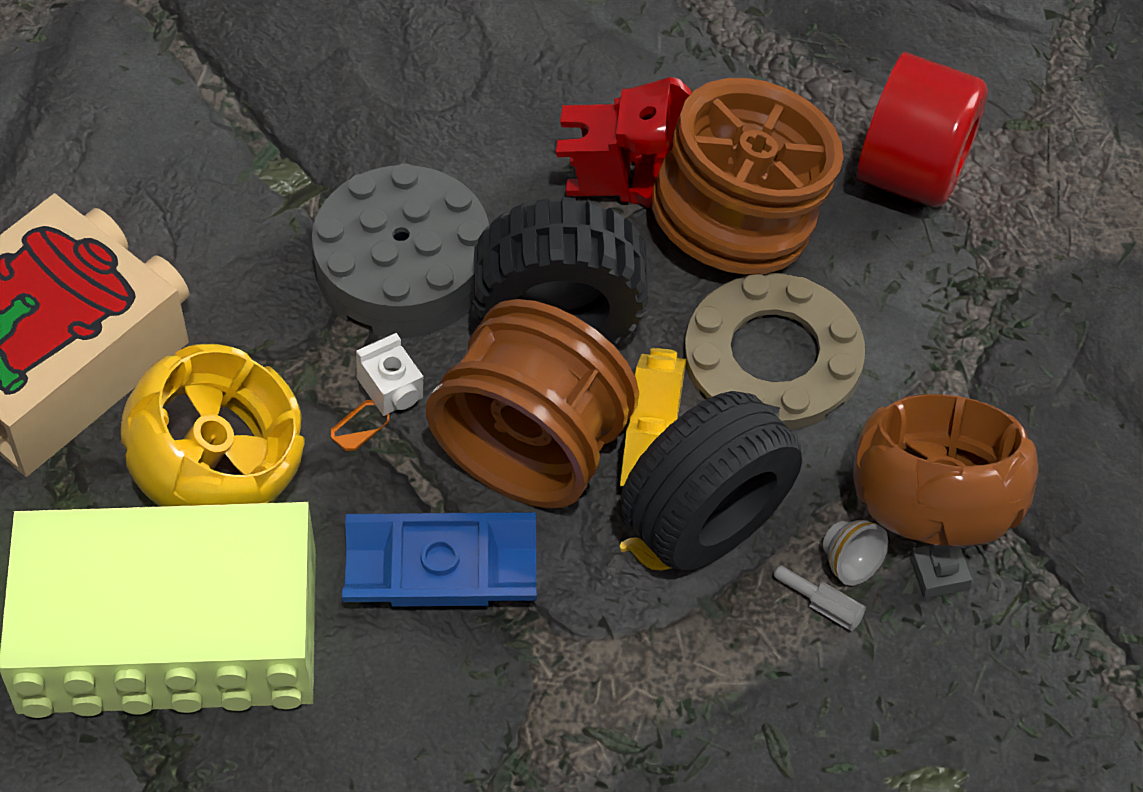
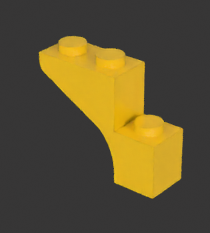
(660, 390)

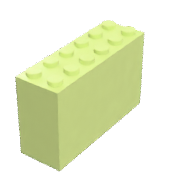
(160, 609)

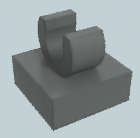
(940, 569)

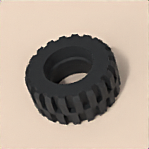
(568, 259)

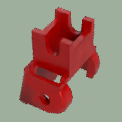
(615, 134)

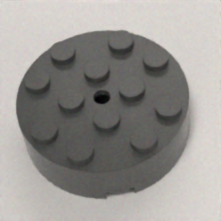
(399, 249)

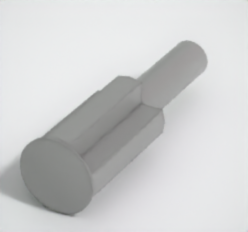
(825, 599)

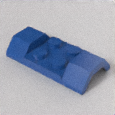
(440, 558)

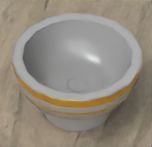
(855, 550)

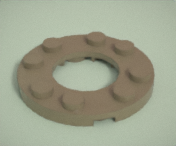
(822, 316)

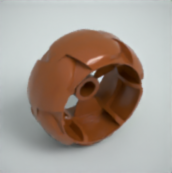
(945, 470)

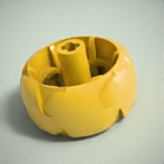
(182, 470)

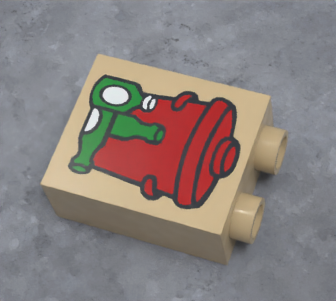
(75, 326)

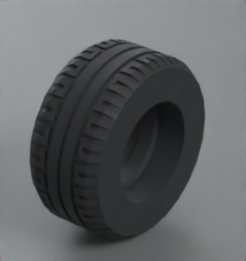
(710, 479)

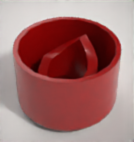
(922, 130)

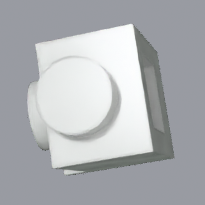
(389, 375)

